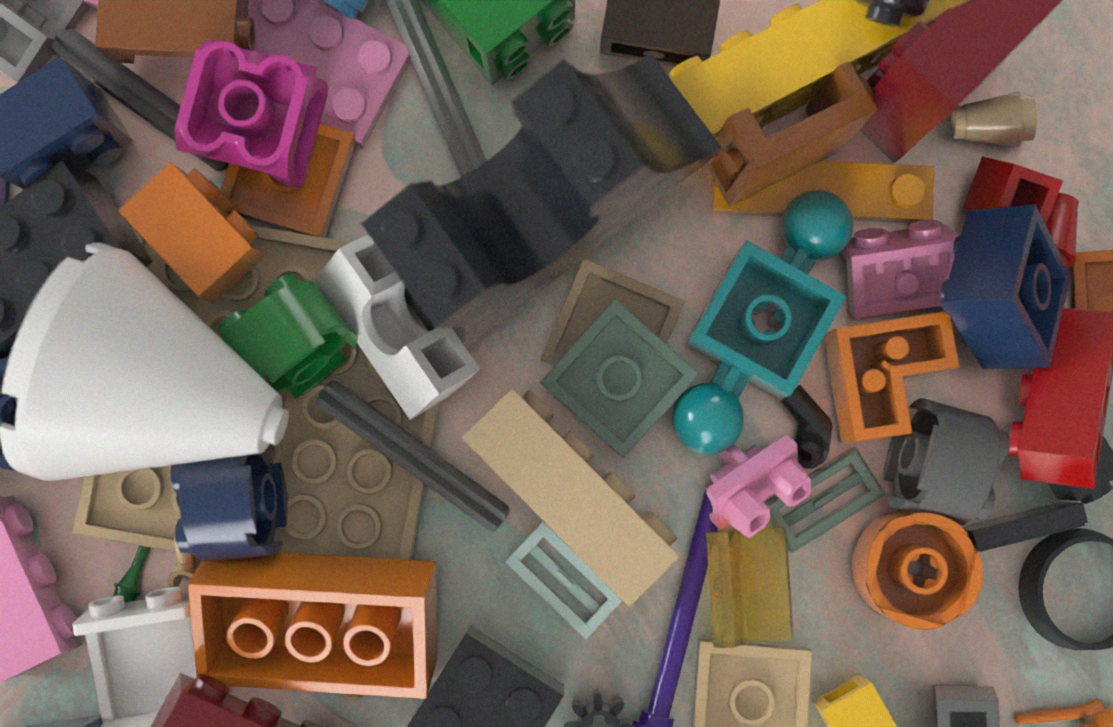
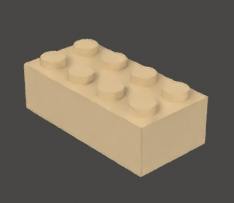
(571, 497)

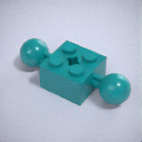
(801, 309)

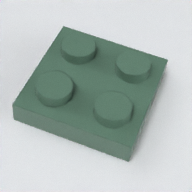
(619, 378)

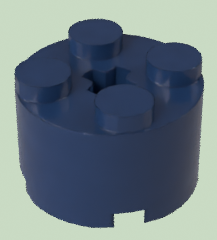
(230, 506)

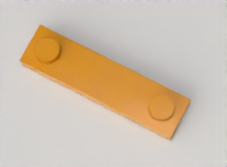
(869, 190)

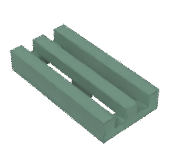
(862, 474)

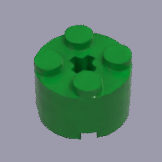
(290, 336)

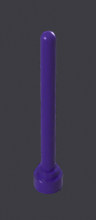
(680, 625)

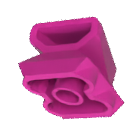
(251, 110)

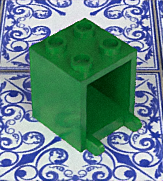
(503, 32)

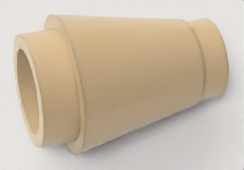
(996, 120)

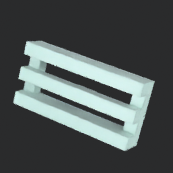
(530, 546)

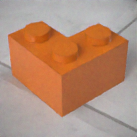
(192, 232)
(870, 366)

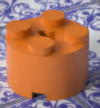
(924, 601)

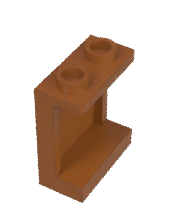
(169, 27)
(756, 162)

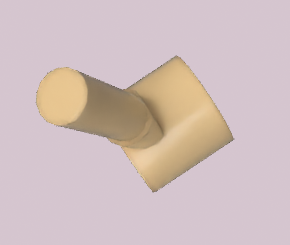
(185, 564)

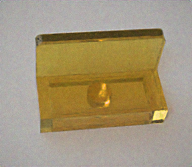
(749, 586)

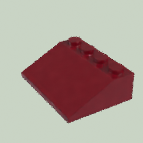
(942, 65)

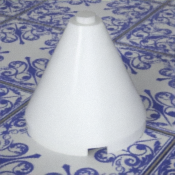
(127, 378)

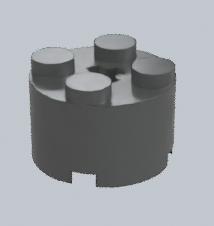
(946, 462)

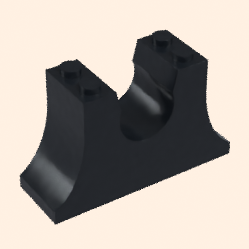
(569, 180)

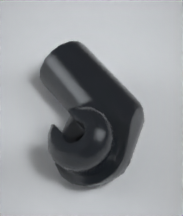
(812, 428)

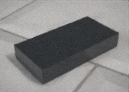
(1026, 525)

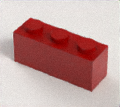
(1067, 403)

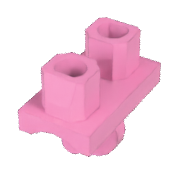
(750, 479)

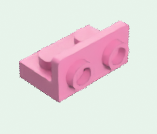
(898, 268)

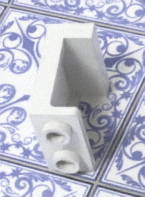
(137, 653)

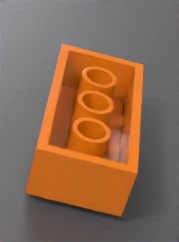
(317, 623)

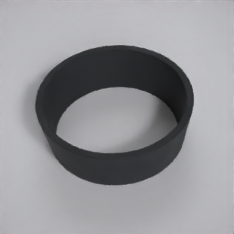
(1032, 581)

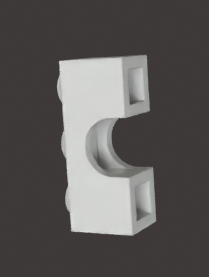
(413, 362)

